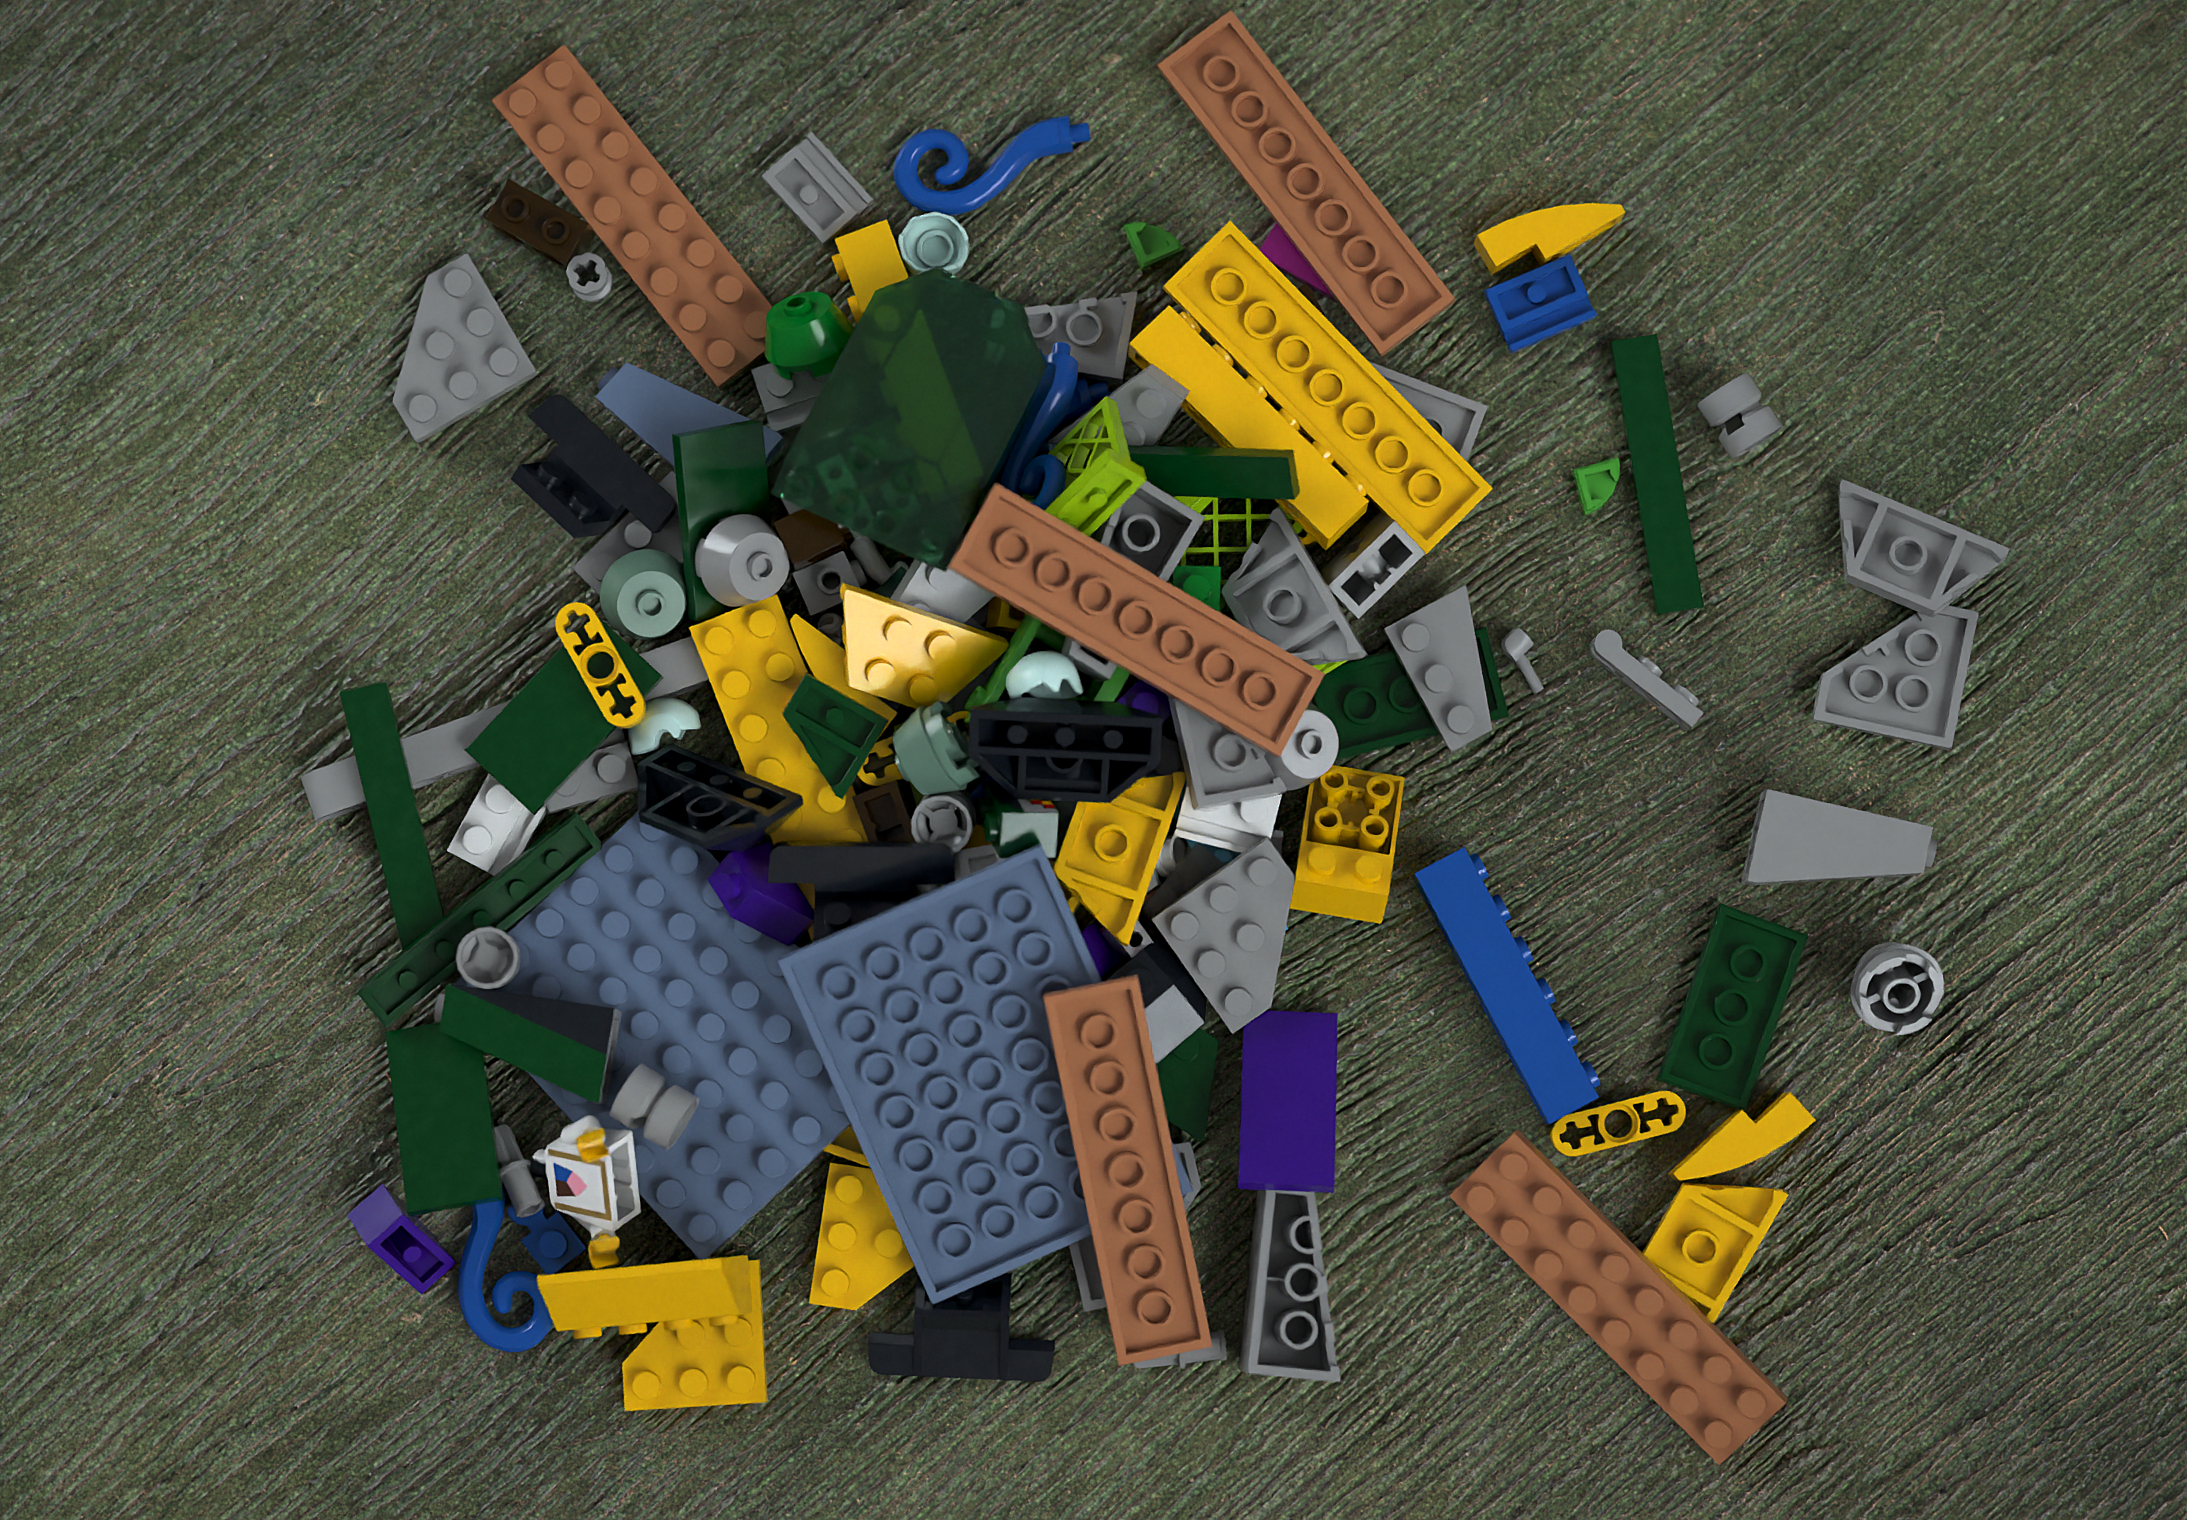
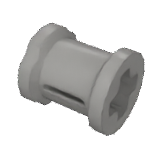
(591, 291)

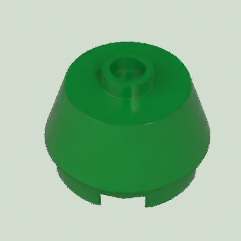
(806, 334)

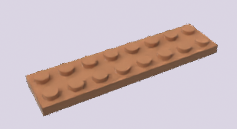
(1306, 183)
(639, 214)
(1136, 620)
(1127, 1170)
(1619, 1297)

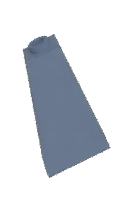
(659, 408)

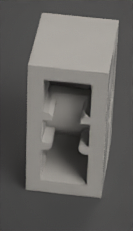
(1370, 564)

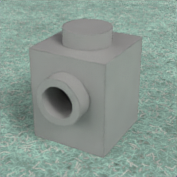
(822, 583)

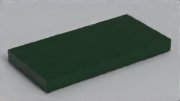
(717, 476)
(1378, 706)
(556, 722)
(1732, 1007)
(442, 1120)

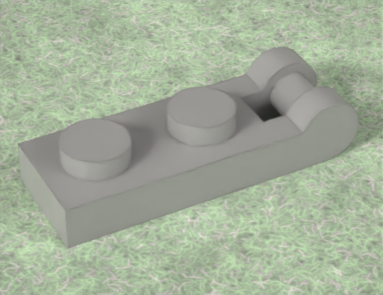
(1644, 679)

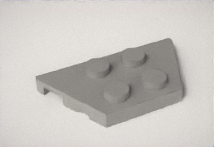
(1909, 552)
(1287, 599)

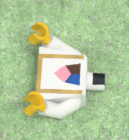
(593, 1181)

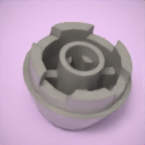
(742, 561)
(1308, 751)
(1897, 987)

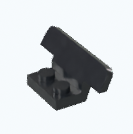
(589, 477)
(858, 877)
(963, 1339)

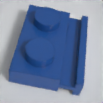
(1540, 304)

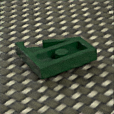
(833, 730)
(1187, 1082)

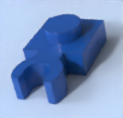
(551, 1239)

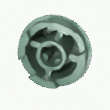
(644, 594)
(934, 751)

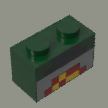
(1016, 823)

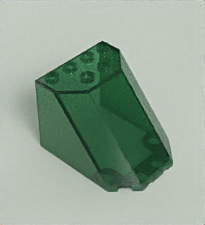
(917, 415)

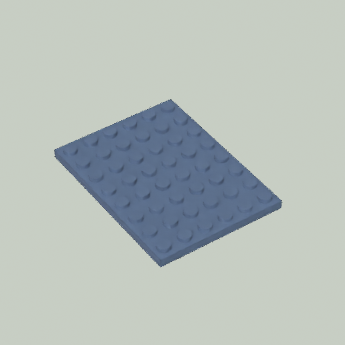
(697, 1007)
(953, 1066)

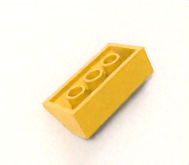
(648, 1294)

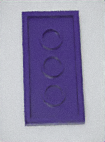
(1288, 1102)

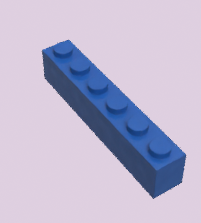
(1506, 986)

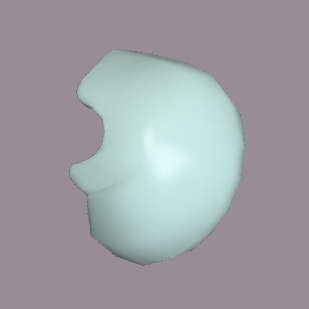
(933, 242)
(1044, 676)
(660, 717)

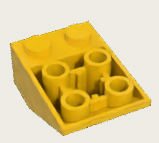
(1348, 844)

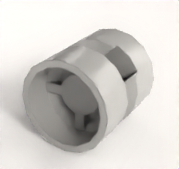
(1734, 399)
(945, 819)
(488, 958)
(654, 1106)

